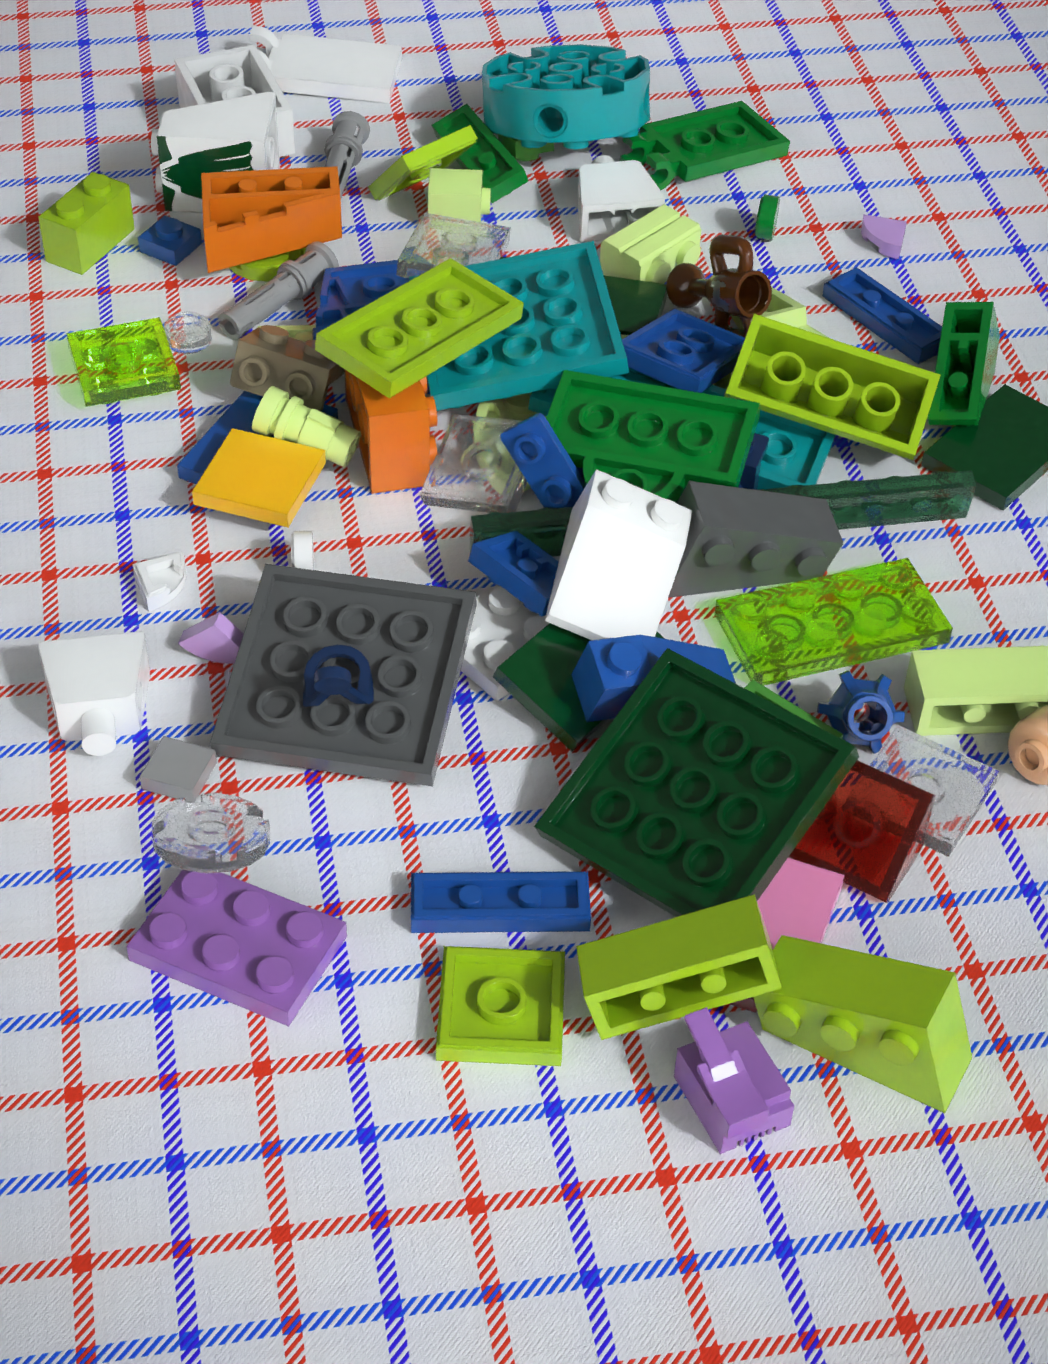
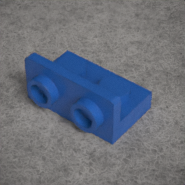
(518, 568)

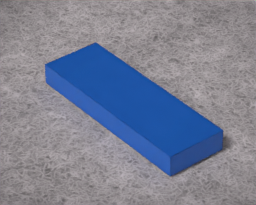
(885, 314)
(500, 902)

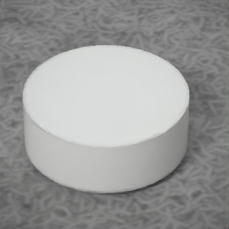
(302, 550)

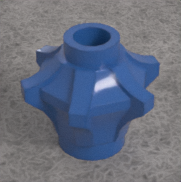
(879, 712)

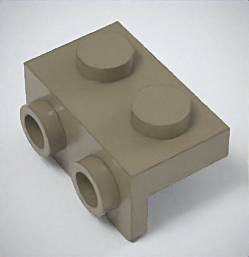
(274, 359)

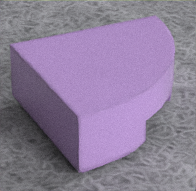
(884, 233)
(213, 639)

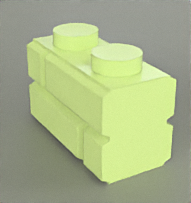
(651, 246)

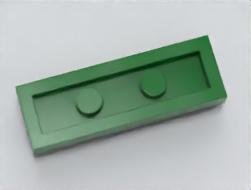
(499, 167)

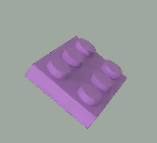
(238, 943)

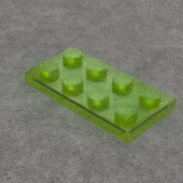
(832, 622)

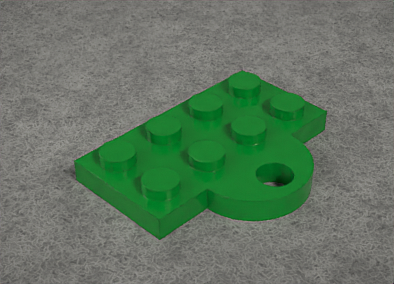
(652, 432)

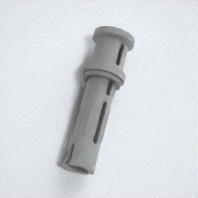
(345, 148)
(292, 281)

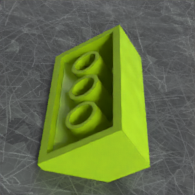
(833, 386)

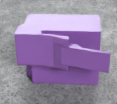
(731, 1082)

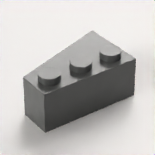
(752, 539)

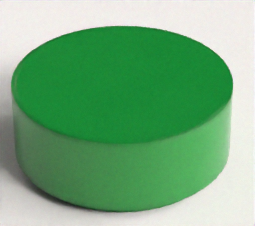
(767, 217)

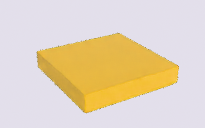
(259, 477)

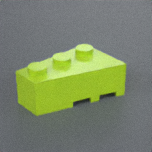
(871, 1016)

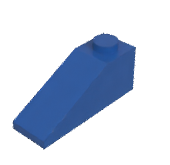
(616, 667)

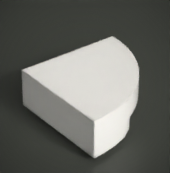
(160, 579)

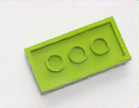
(418, 327)

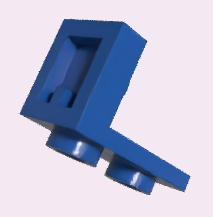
(544, 462)

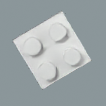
(497, 632)

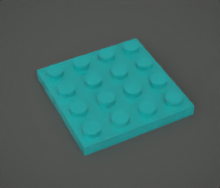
(562, 327)

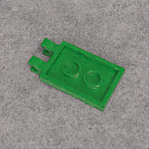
(705, 143)

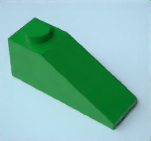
(965, 363)

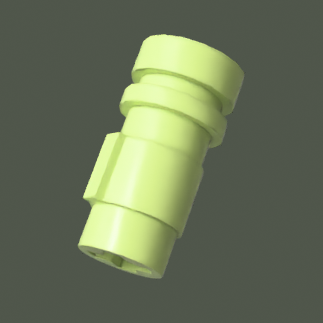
(299, 424)

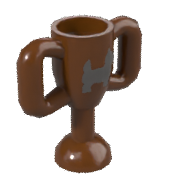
(729, 291)

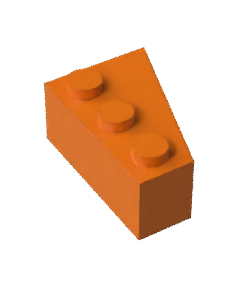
(268, 213)

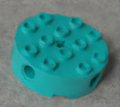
(566, 95)

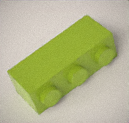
(677, 967)

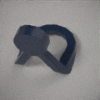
(336, 680)

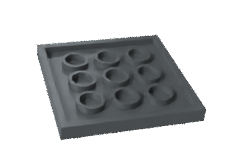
(415, 656)

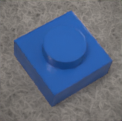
(170, 240)

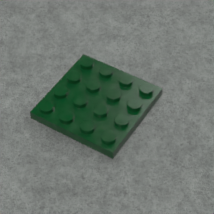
(696, 790)

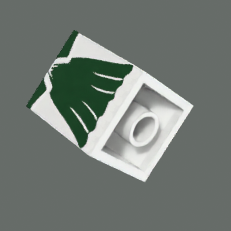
(210, 139)

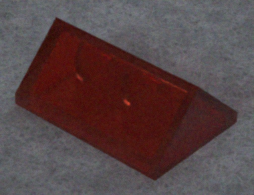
(869, 831)

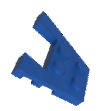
(353, 287)

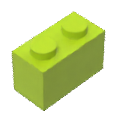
(86, 223)

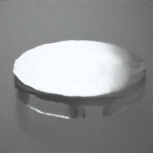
(210, 834)

